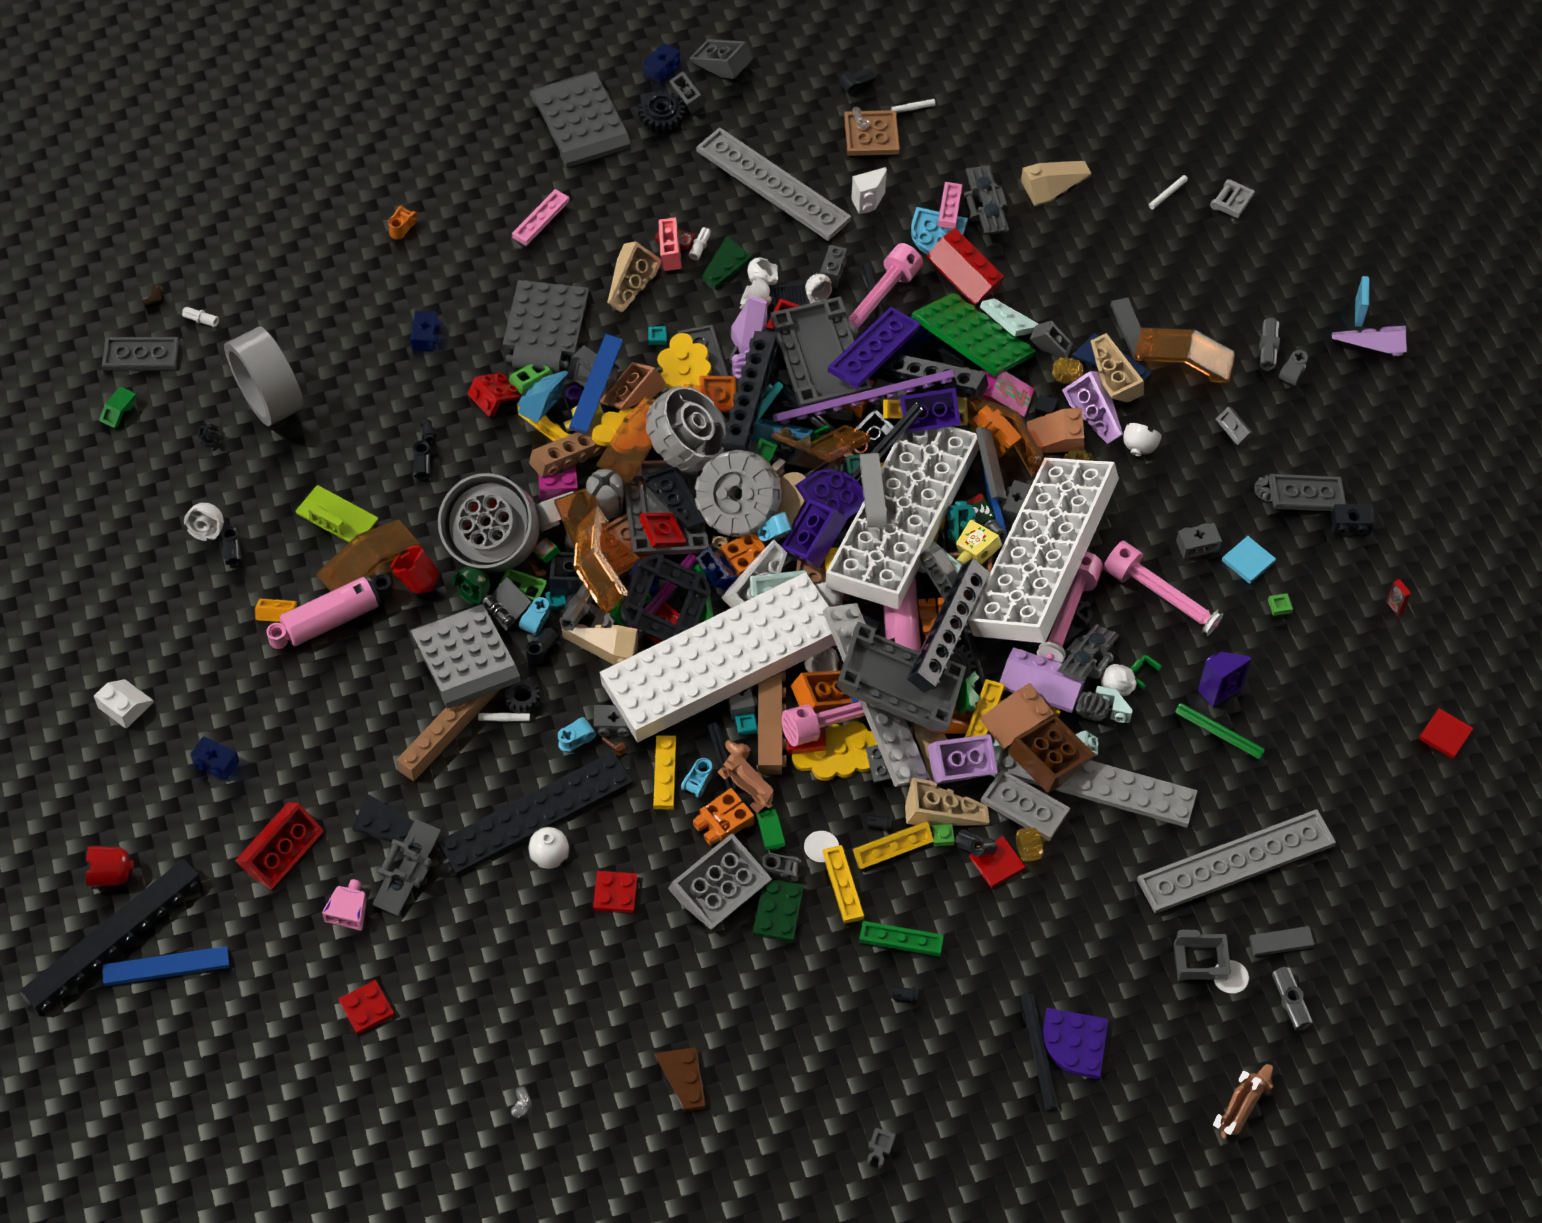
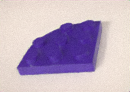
(834, 490)
(1075, 1041)

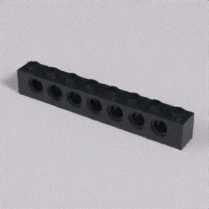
(901, 368)
(750, 391)
(948, 626)

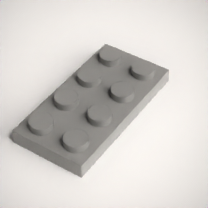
(1025, 804)

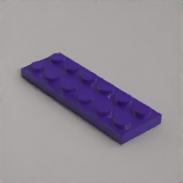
(873, 347)

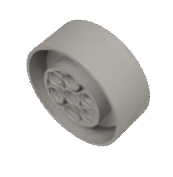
(264, 376)
(519, 532)

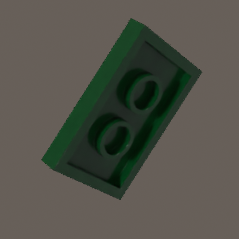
(778, 910)

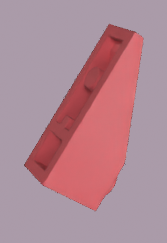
(669, 244)

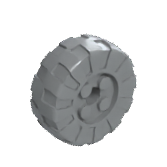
(685, 428)
(719, 488)

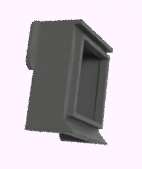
(580, 374)
(1194, 939)

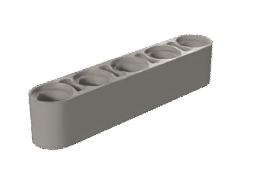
(873, 490)

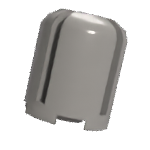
(608, 492)

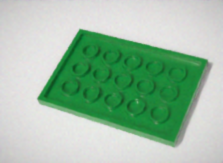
(973, 334)

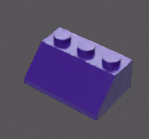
(939, 409)
(814, 533)
(1223, 676)

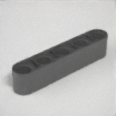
(934, 566)

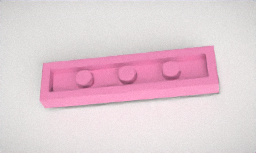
(949, 205)
(540, 217)

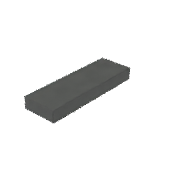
(1281, 941)

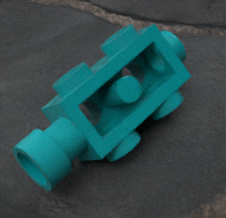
(959, 520)

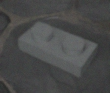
(1234, 426)

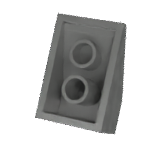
(723, 57)

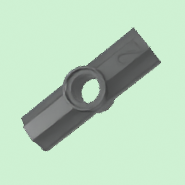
(1269, 344)
(576, 609)
(1296, 1009)

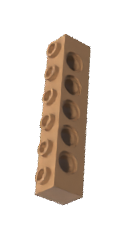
(565, 453)

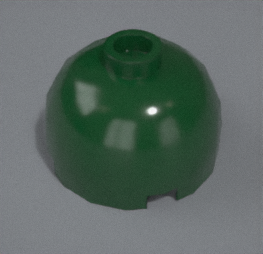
(472, 584)

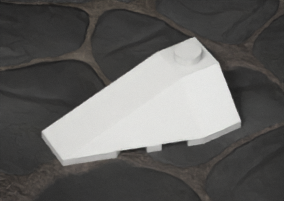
(768, 562)

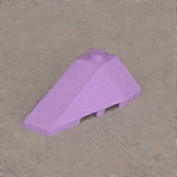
(750, 319)
(1386, 340)
(1095, 404)

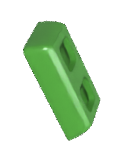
(524, 386)
(526, 582)

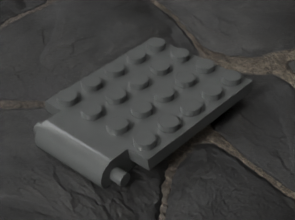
(544, 324)

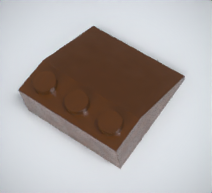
(1050, 753)

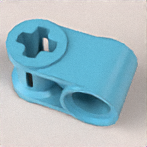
(775, 527)
(535, 616)
(576, 733)
(696, 780)

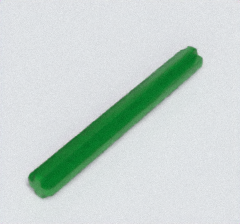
(1219, 730)

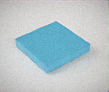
(1362, 301)
(1248, 559)

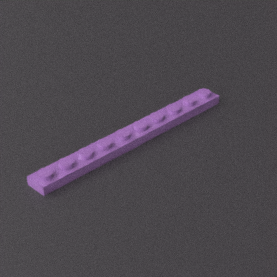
(872, 395)

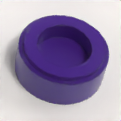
(573, 394)

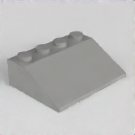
(719, 882)

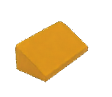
(272, 609)

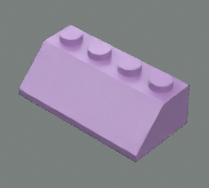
(1043, 674)

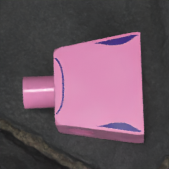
(346, 906)

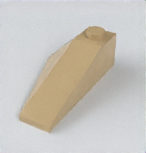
(1049, 180)
(632, 272)
(1115, 371)
(610, 644)
(940, 806)

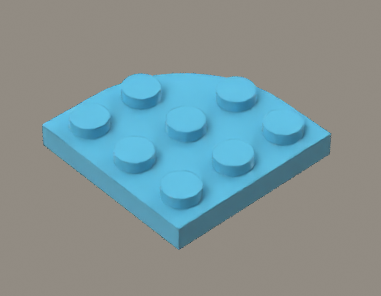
(926, 231)

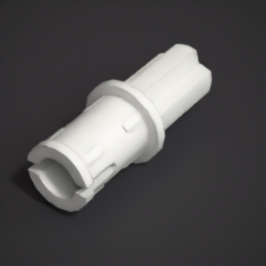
(699, 244)
(200, 316)

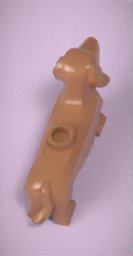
(745, 776)
(1244, 1100)

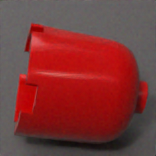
(416, 570)
(108, 866)

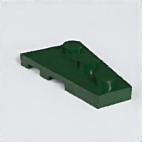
(726, 263)

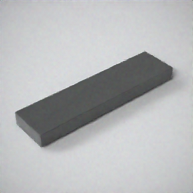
(1128, 322)
(991, 464)

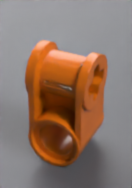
(401, 222)

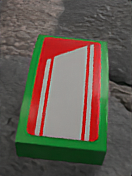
(545, 550)

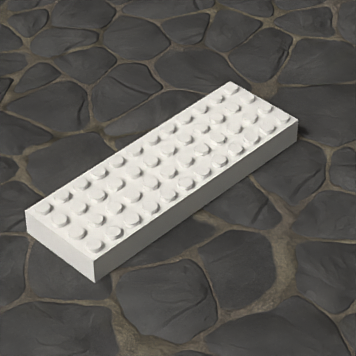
(918, 486)
(1044, 550)
(719, 657)

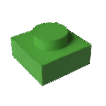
(1280, 604)
(943, 835)

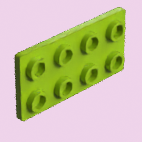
(335, 514)

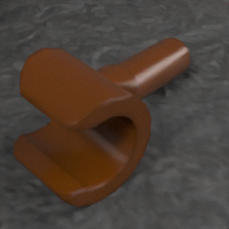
(541, 573)
(618, 749)

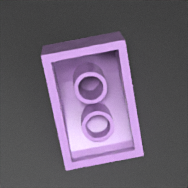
(962, 758)

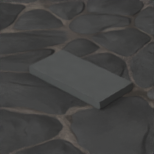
(706, 336)
(140, 353)
(1306, 492)

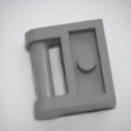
(1236, 202)

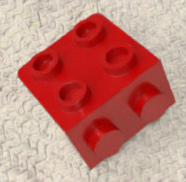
(491, 390)

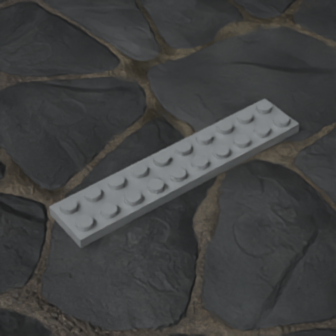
(774, 184)
(888, 729)
(1120, 790)
(1236, 861)

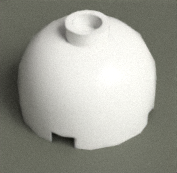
(758, 289)
(1140, 439)
(204, 521)
(548, 847)

